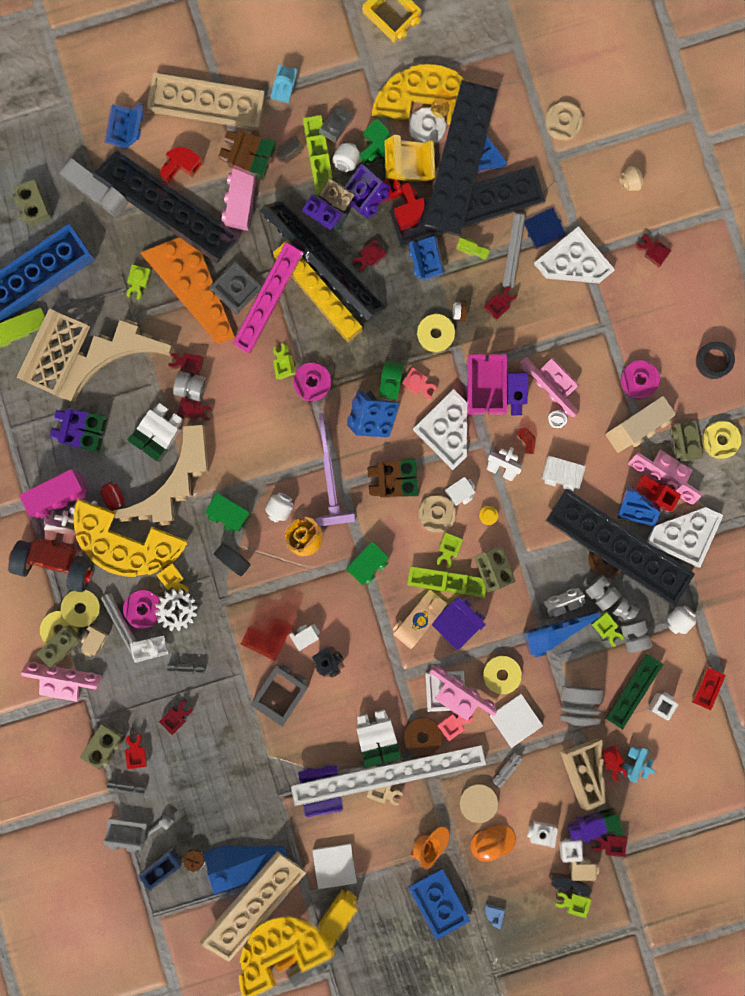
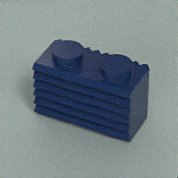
(160, 869)

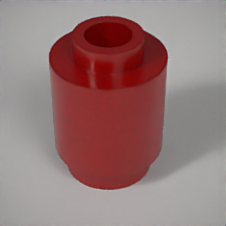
(112, 496)

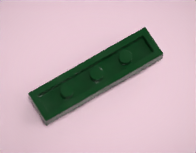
(634, 691)

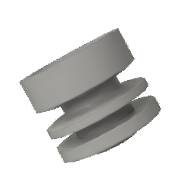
(581, 705)

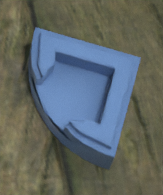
(494, 915)

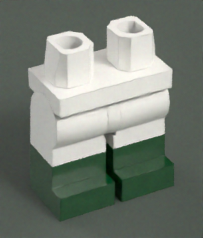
(155, 433)
(377, 732)

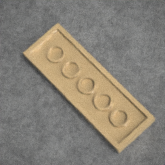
(205, 101)
(252, 906)

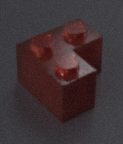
(268, 643)

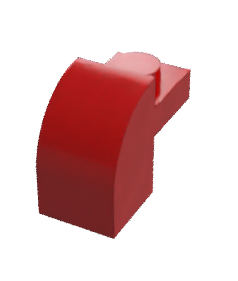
(182, 159)
(412, 212)
(658, 494)

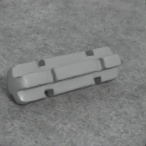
(507, 769)

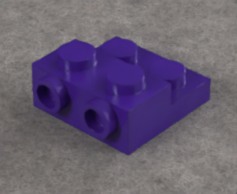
(367, 191)

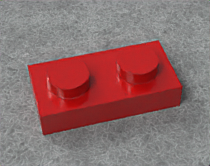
(708, 688)

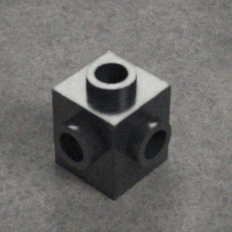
(328, 662)

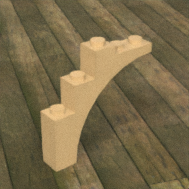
(104, 351)
(191, 461)

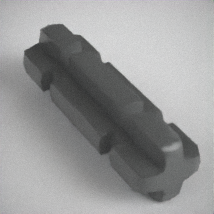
(183, 668)
(126, 787)

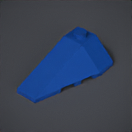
(549, 636)
(237, 865)

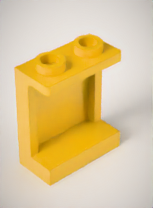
(409, 160)

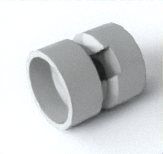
(190, 386)
(602, 592)
(635, 643)

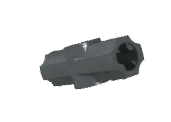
(296, 976)

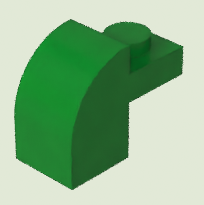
(375, 134)
(390, 380)

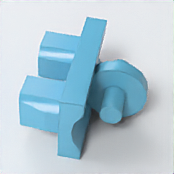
(283, 84)
(641, 756)

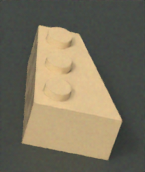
(641, 424)
(585, 772)

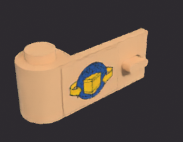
(419, 619)

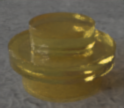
(440, 108)

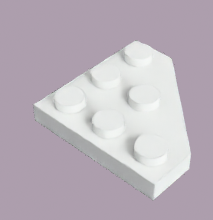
(575, 260)
(446, 429)
(687, 535)

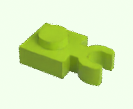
(468, 246)
(138, 278)
(284, 363)
(450, 547)
(605, 627)
(575, 904)

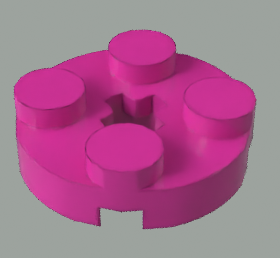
(646, 371)
(316, 372)
(134, 616)

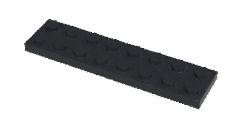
(460, 158)
(488, 201)
(166, 206)
(323, 259)
(620, 547)

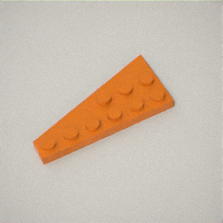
(189, 279)

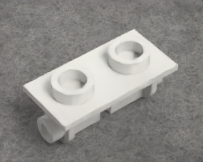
(556, 604)

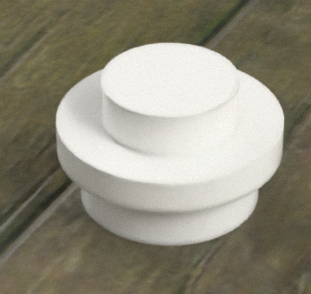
(557, 418)

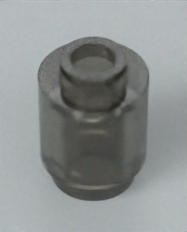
(289, 150)

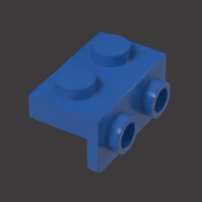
(426, 258)

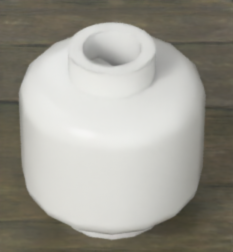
(346, 157)
(279, 507)
(681, 620)

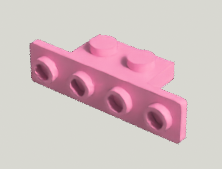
(555, 381)
(667, 471)
(59, 681)
(458, 697)

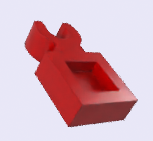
(135, 754)
(612, 760)

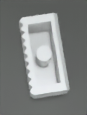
(563, 473)

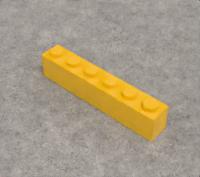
(324, 299)

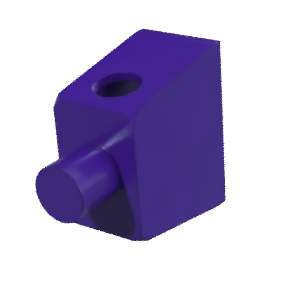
(517, 382)

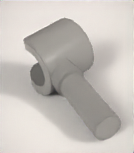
(165, 823)

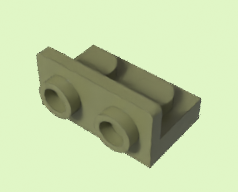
(686, 441)

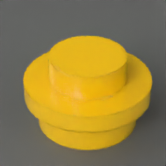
(488, 515)

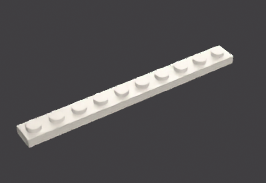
(388, 775)

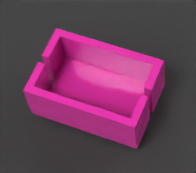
(486, 384)
(54, 494)

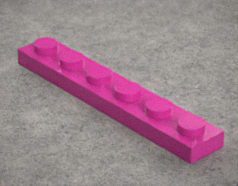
(268, 297)

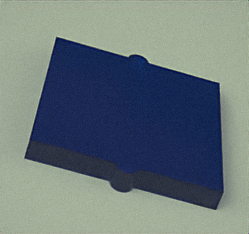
(544, 228)

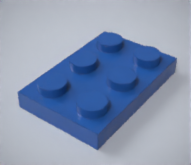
(439, 903)

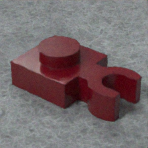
(655, 251)
(370, 255)
(499, 305)
(189, 363)
(191, 408)
(174, 719)
(613, 845)

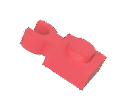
(416, 381)
(453, 725)

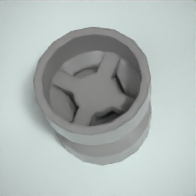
(625, 610)

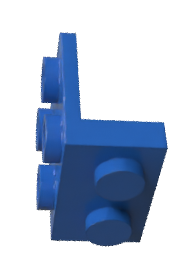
(124, 125)
(372, 416)

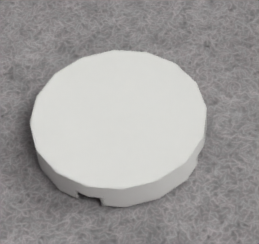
(426, 127)

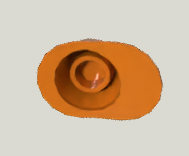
(493, 843)
(430, 847)

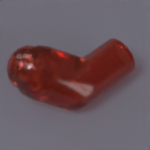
(528, 438)

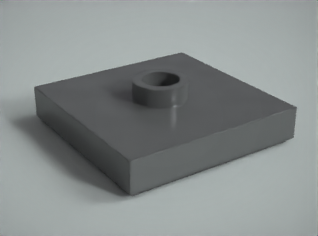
(236, 287)

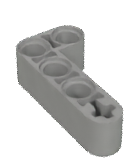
(83, 180)

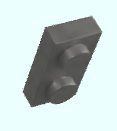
(336, 123)

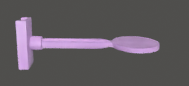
(334, 516)

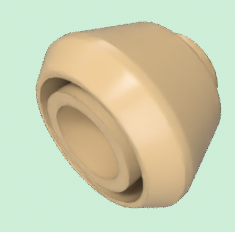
(631, 179)

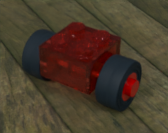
(54, 557)

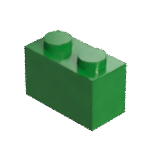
(227, 512)
(368, 563)

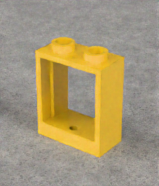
(372, 5)
(338, 915)

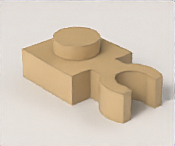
(383, 793)

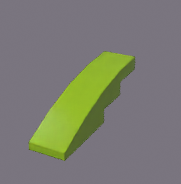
(317, 152)
(20, 326)
(446, 582)

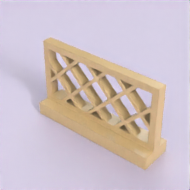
(42, 348)

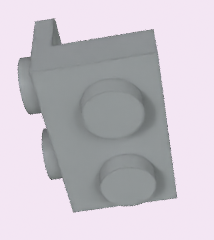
(125, 834)

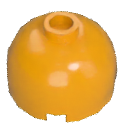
(304, 537)

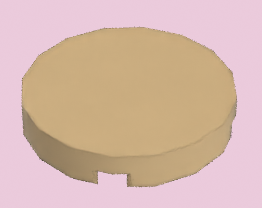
(563, 121)
(437, 513)
(478, 803)

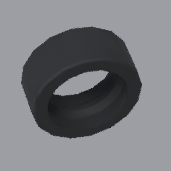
(730, 360)
(232, 559)

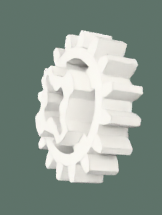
(168, 610)

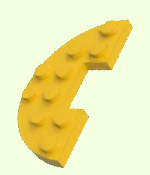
(419, 85)
(120, 553)
(275, 942)

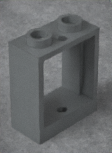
(268, 710)

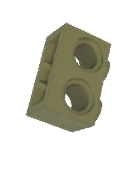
(35, 201)
(495, 569)
(59, 646)
(98, 743)

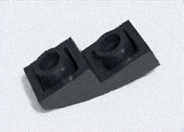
(564, 882)

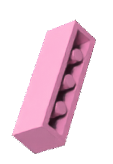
(239, 200)

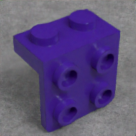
(458, 622)
(325, 806)

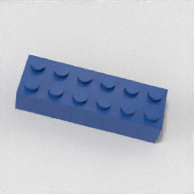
(41, 270)

